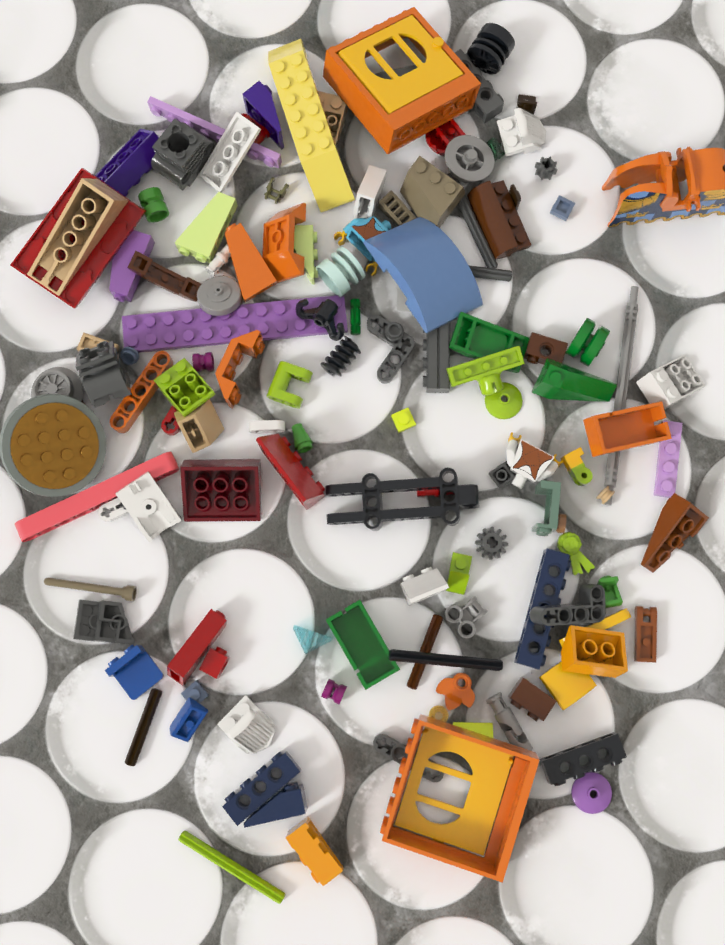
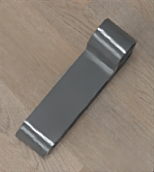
(588, 610)

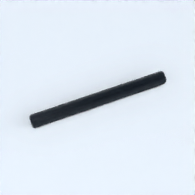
(445, 660)

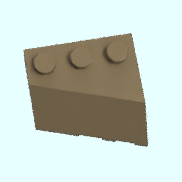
(431, 192)

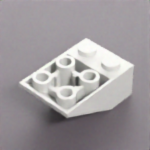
(671, 382)

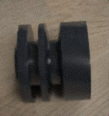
(491, 48)

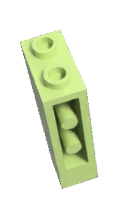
(207, 229)

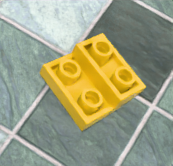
(566, 686)

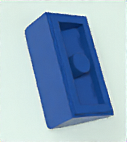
(188, 720)

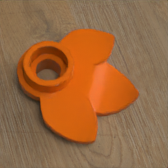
(454, 693)

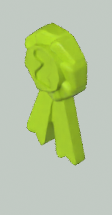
(570, 544)

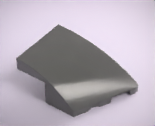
(102, 622)

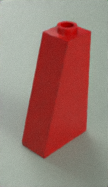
(196, 647)

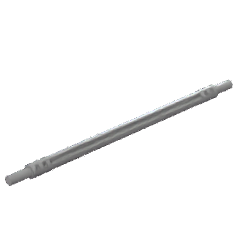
(622, 381)

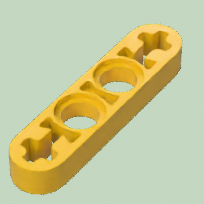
(607, 622)

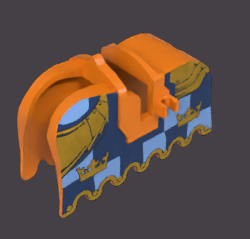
(651, 201)

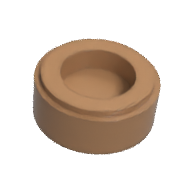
(561, 523)

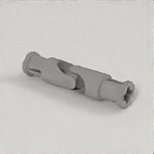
(509, 722)

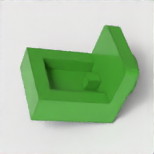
(612, 594)

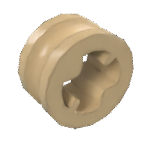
(605, 494)

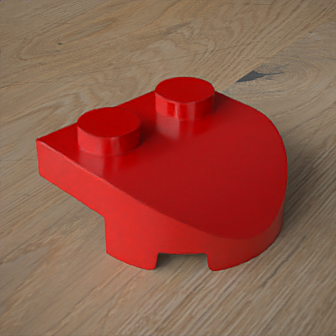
(442, 135)

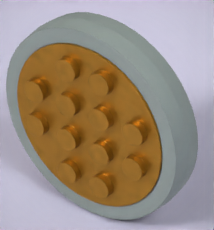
(52, 445)

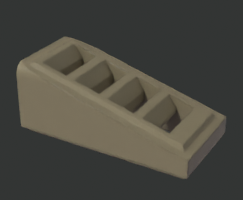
(391, 196)

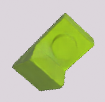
(458, 573)

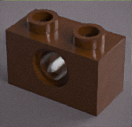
(538, 342)

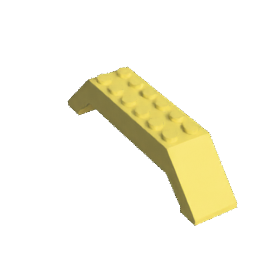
(309, 126)

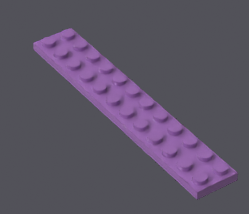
(199, 329)

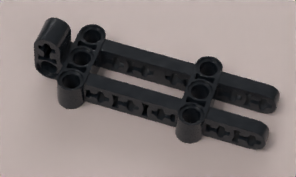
(465, 496)

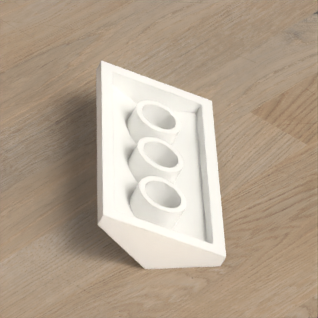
(229, 152)

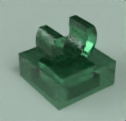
(495, 147)

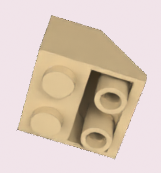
(200, 426)

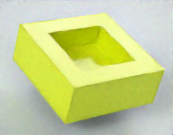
(403, 420)

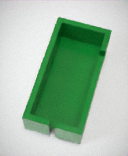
(362, 644)

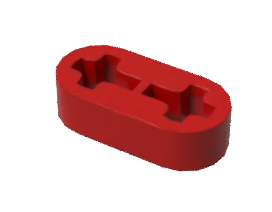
(169, 418)

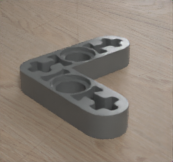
(395, 344)

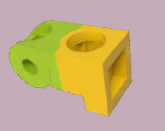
(576, 467)

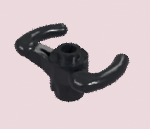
(322, 316)

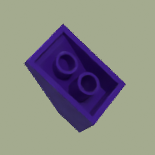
(261, 108)

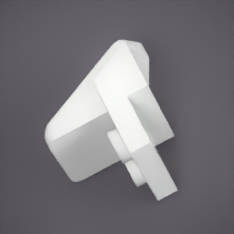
(521, 133)
(248, 726)

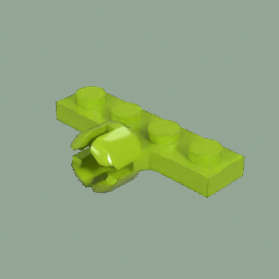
(486, 370)

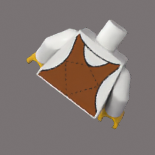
(529, 462)

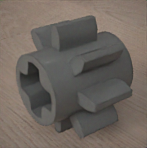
(547, 163)

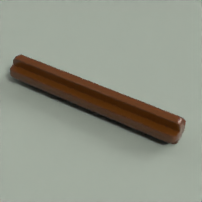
(427, 645)

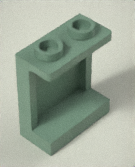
(552, 492)

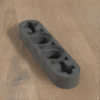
(383, 750)

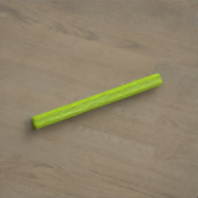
(232, 867)

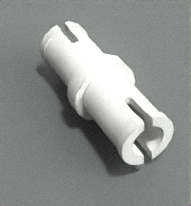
(221, 258)

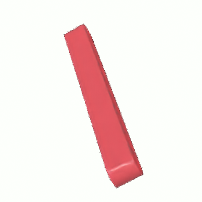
(91, 498)

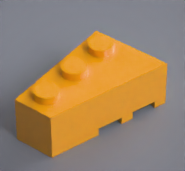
(314, 851)

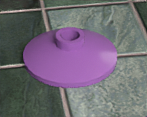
(581, 793)

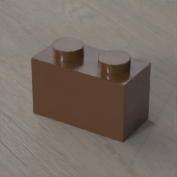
(532, 699)

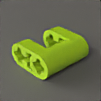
(281, 380)

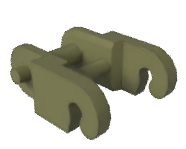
(281, 193)

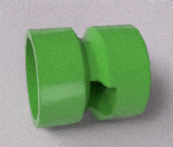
(152, 202)

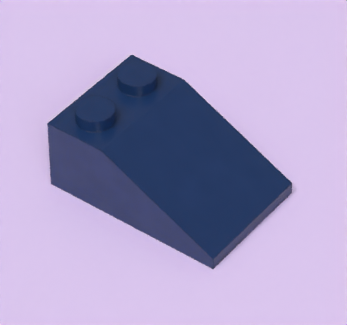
(285, 804)

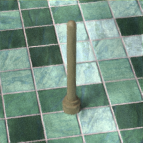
(128, 592)

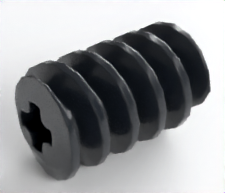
(340, 357)

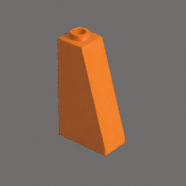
(248, 264)

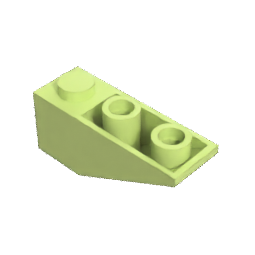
(304, 245)

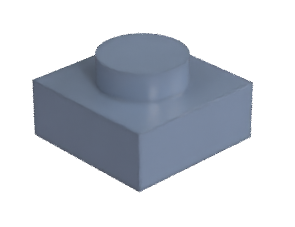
(562, 208)
(195, 692)

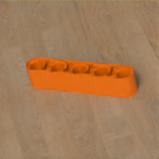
(140, 401)

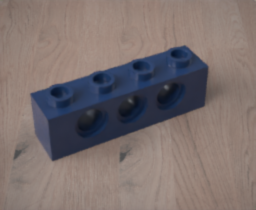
(239, 811)

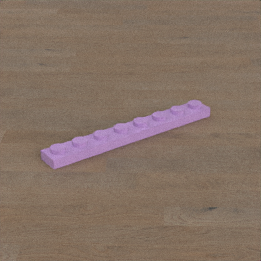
(210, 130)

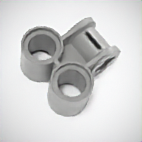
(467, 615)

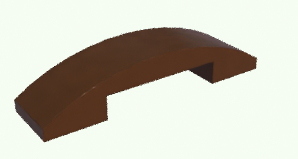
(164, 277)

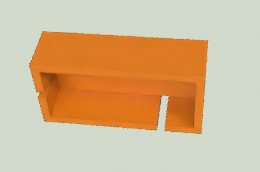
(626, 429)

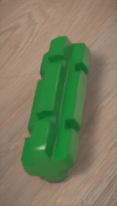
(355, 319)

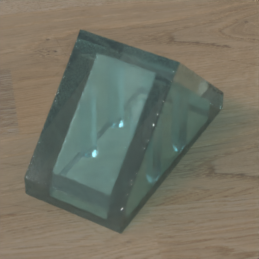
(309, 639)

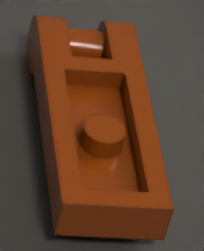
(645, 634)

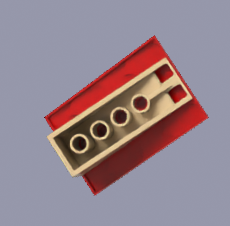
(78, 238)

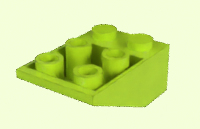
(184, 387)

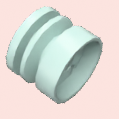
(340, 271)

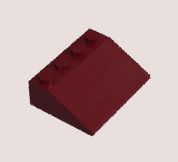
(221, 490)

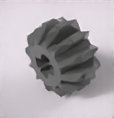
(495, 538)

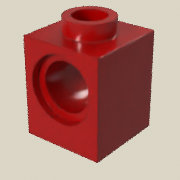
(215, 662)

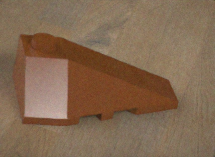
(675, 524)

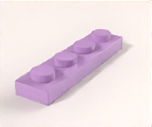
(668, 462)

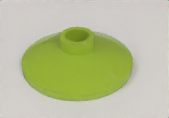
(501, 409)

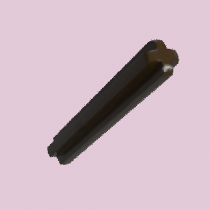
(143, 727)

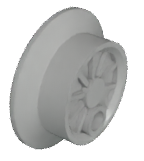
(469, 158)
(58, 381)

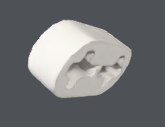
(267, 426)
(114, 514)

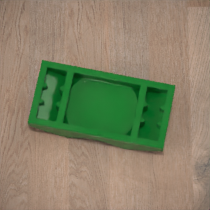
(481, 338)

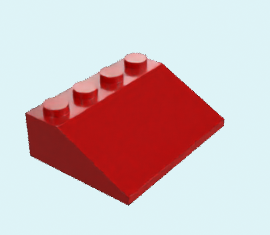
(291, 470)

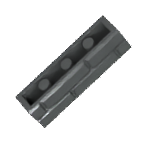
(437, 360)

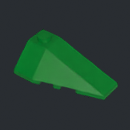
(568, 383)

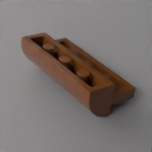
(498, 219)

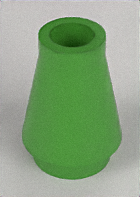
(301, 439)

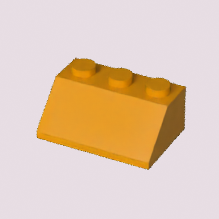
(594, 652)

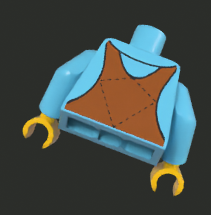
(360, 230)

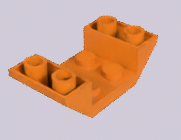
(279, 243)
(249, 344)

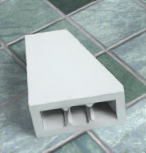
(369, 192)

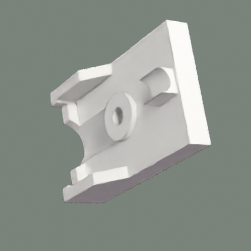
(146, 491)

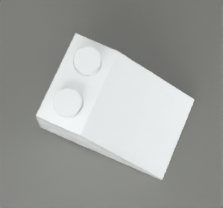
(423, 586)

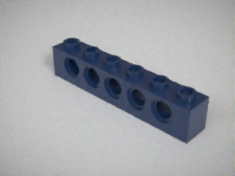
(562, 563)

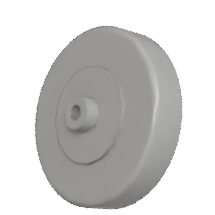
(219, 295)

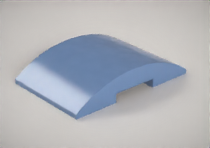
(427, 272)

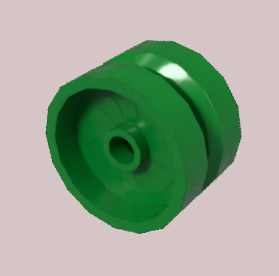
(588, 342)

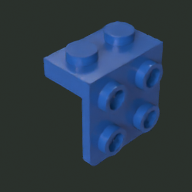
(135, 671)

